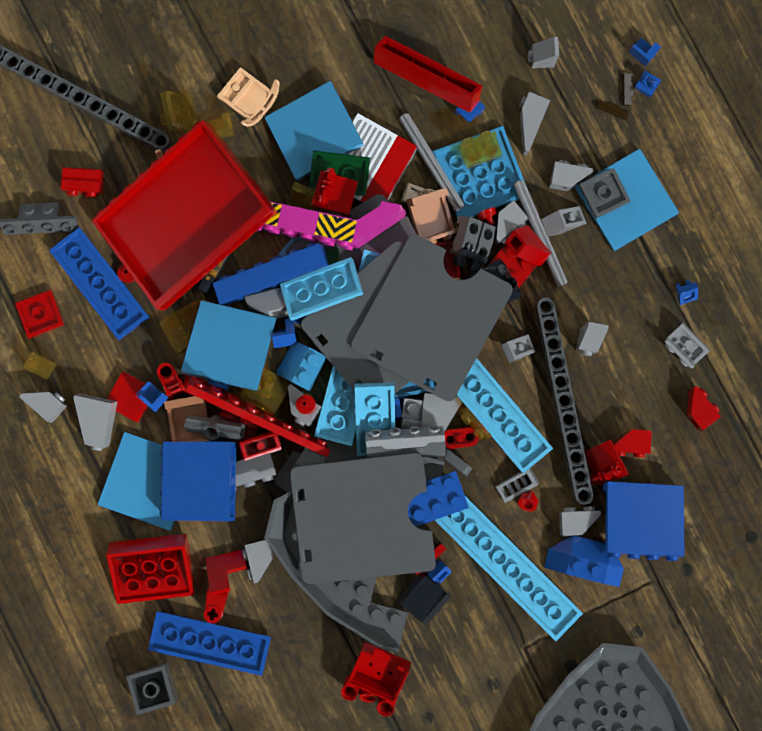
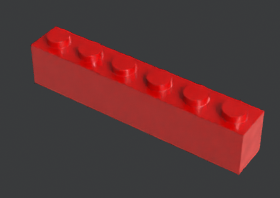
(427, 74)

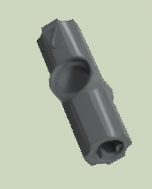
(214, 427)

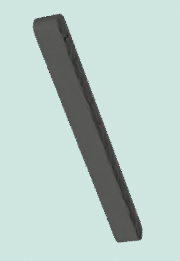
(86, 103)
(561, 410)

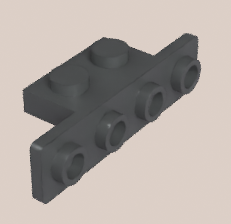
(39, 219)

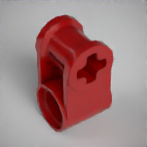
(171, 382)
(215, 602)

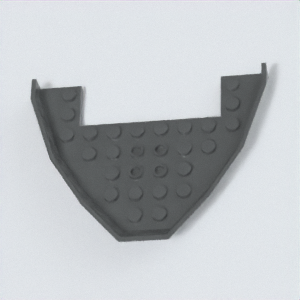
(341, 600)
(613, 692)

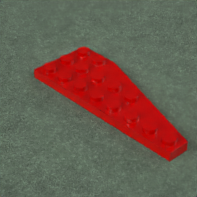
(250, 412)

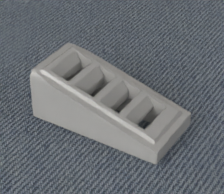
(502, 492)

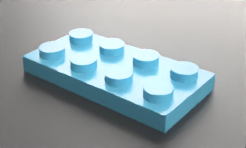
(321, 288)
(373, 410)

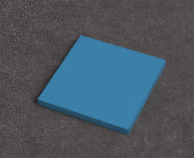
(313, 123)
(485, 184)
(648, 205)
(228, 345)
(136, 481)

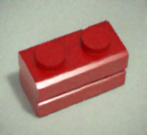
(82, 181)
(258, 445)

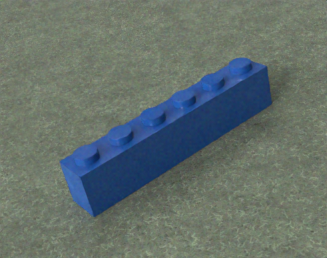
(271, 274)

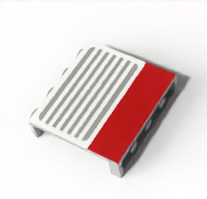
(388, 155)

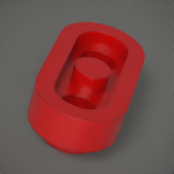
(460, 438)

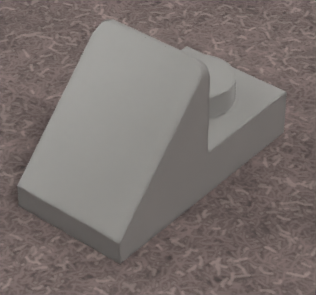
(518, 348)
(411, 413)

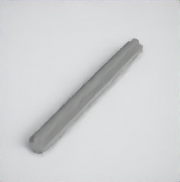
(431, 161)
(539, 230)

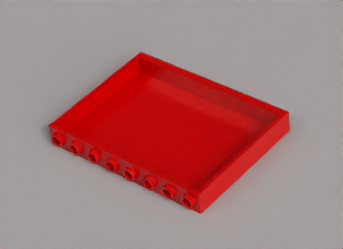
(183, 215)

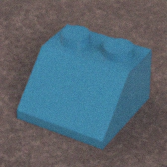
(301, 366)

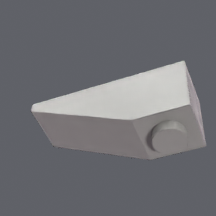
(531, 117)
(591, 338)

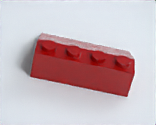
(150, 568)

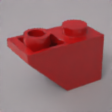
(528, 245)
(700, 410)
(634, 442)

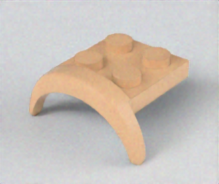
(248, 97)

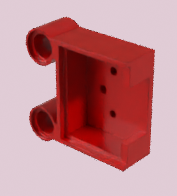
(378, 674)

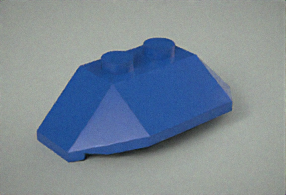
(584, 560)

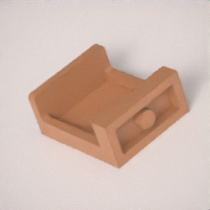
(432, 216)
(177, 414)

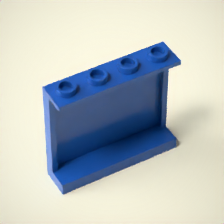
(198, 481)
(644, 520)

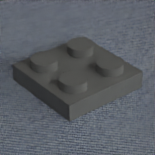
(604, 193)

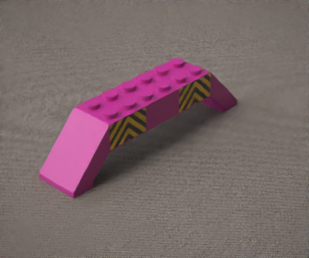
(332, 228)

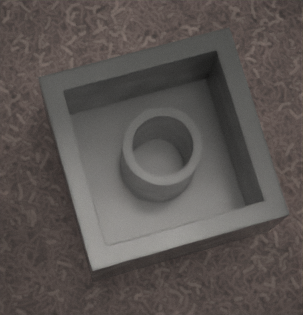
(152, 688)

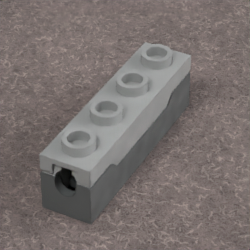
(424, 440)
(255, 469)

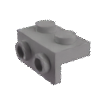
(686, 346)

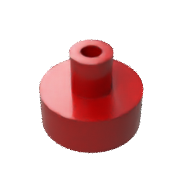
(487, 215)
(124, 277)
(310, 405)
(528, 501)
(367, 697)

